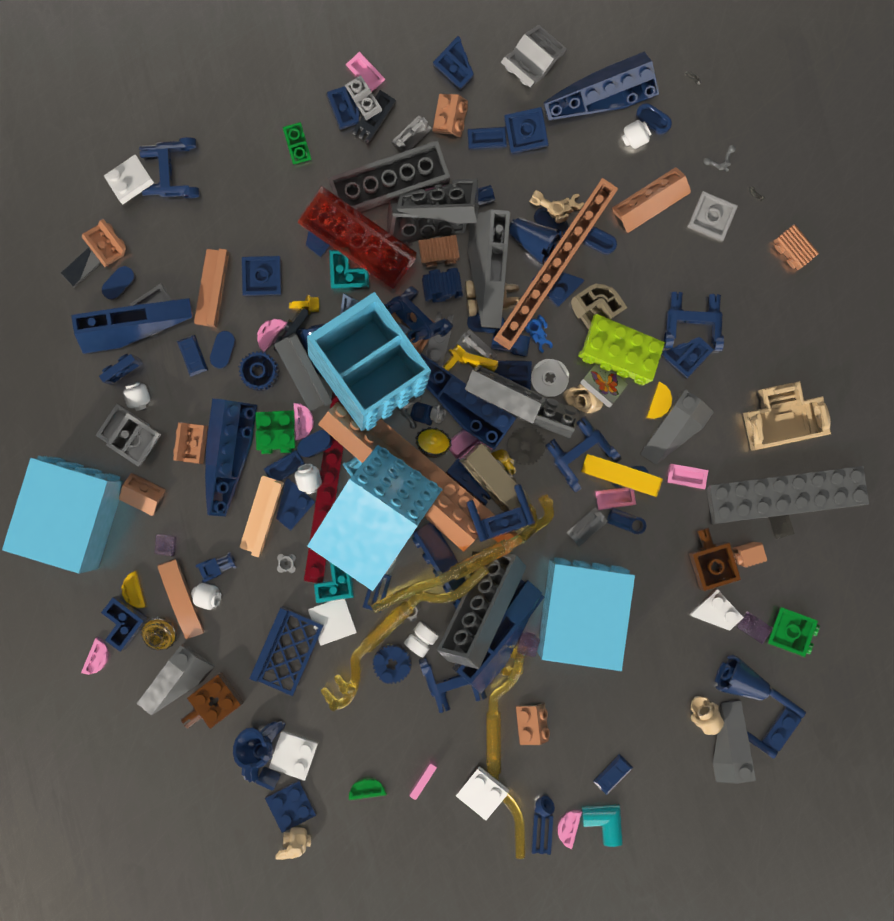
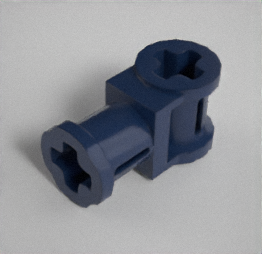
(212, 568)

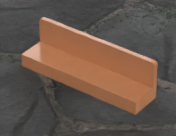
(652, 199)
(211, 287)

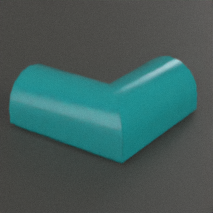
(343, 276)
(339, 588)
(609, 818)

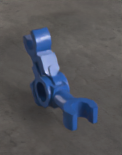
(536, 332)

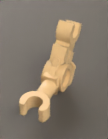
(557, 208)

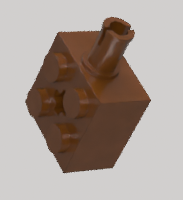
(703, 559)
(208, 710)

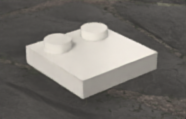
(128, 179)
(293, 755)
(482, 793)

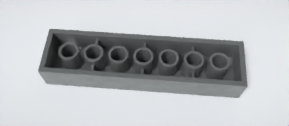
(787, 495)

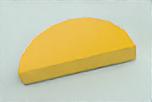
(475, 360)
(661, 401)
(132, 591)

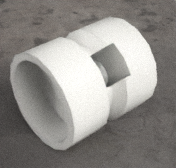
(421, 639)

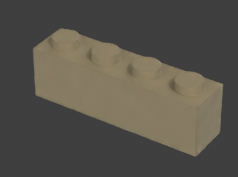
(492, 477)

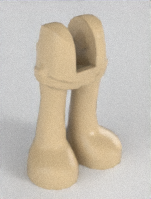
(472, 307)

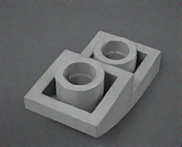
(363, 97)

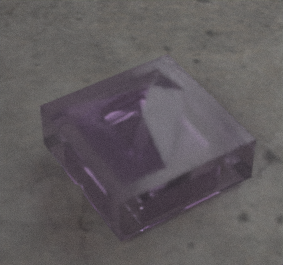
(165, 545)

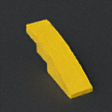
(622, 475)

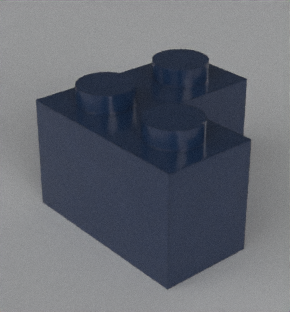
(127, 622)

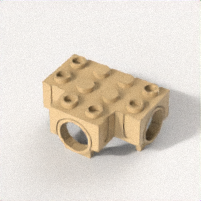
(786, 417)

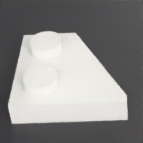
(717, 611)

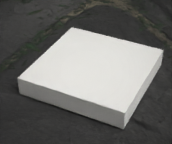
(335, 618)

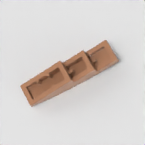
(180, 598)

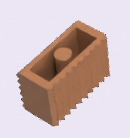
(795, 247)
(439, 251)
(749, 554)

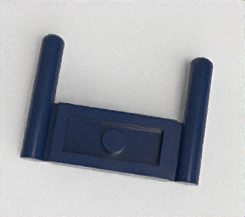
(503, 522)
(781, 728)

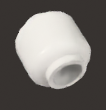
(636, 134)
(136, 395)
(308, 478)
(206, 596)

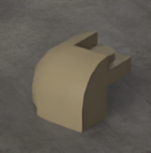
(597, 300)

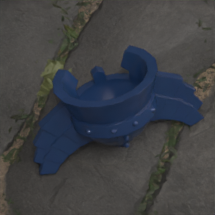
(254, 749)

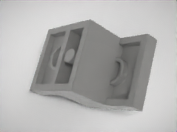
(533, 56)
(128, 435)

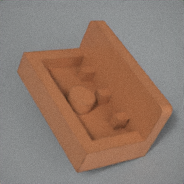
(450, 114)
(104, 243)
(190, 443)
(532, 724)

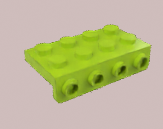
(622, 350)

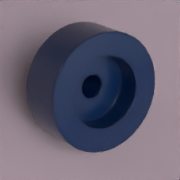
(544, 806)

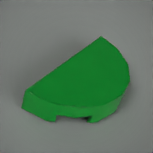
(366, 788)

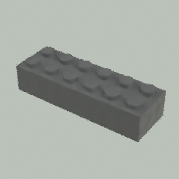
(391, 177)
(481, 613)

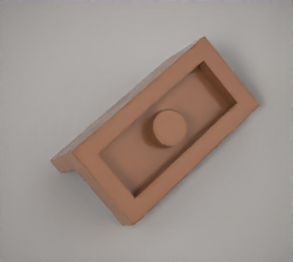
(141, 494)

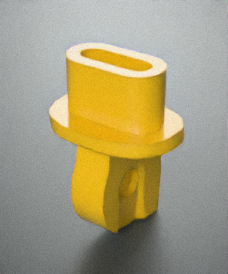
(310, 304)
(457, 353)
(504, 458)

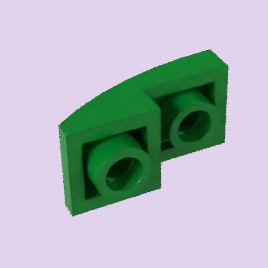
(297, 143)

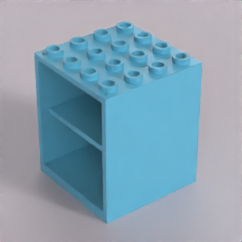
(368, 362)
(63, 514)
(374, 517)
(585, 614)

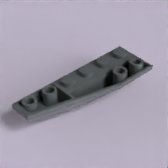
(488, 263)
(557, 417)

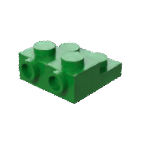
(275, 431)
(794, 632)

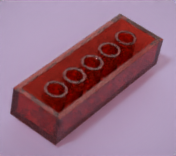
(357, 237)

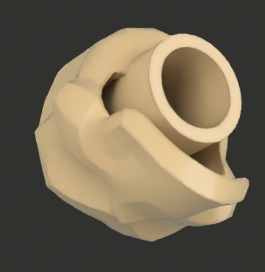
(582, 399)
(706, 715)
(296, 843)

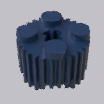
(442, 285)
(264, 380)
(402, 667)

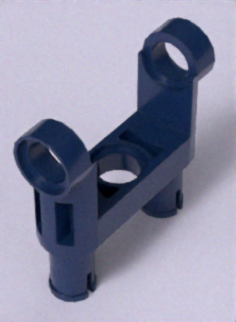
(163, 152)
(711, 317)
(423, 327)
(592, 437)
(439, 688)

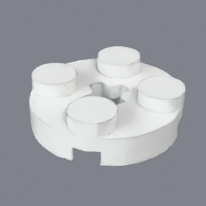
(560, 380)

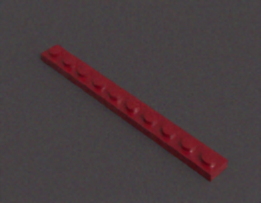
(324, 501)

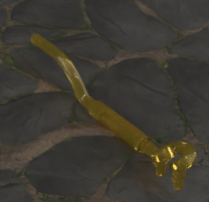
(476, 561)
(384, 629)
(494, 745)

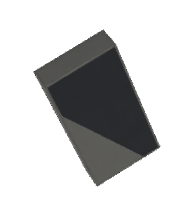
(81, 267)

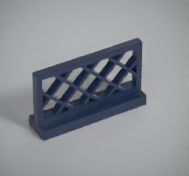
(270, 648)

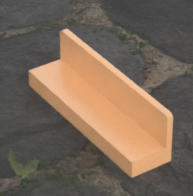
(261, 515)

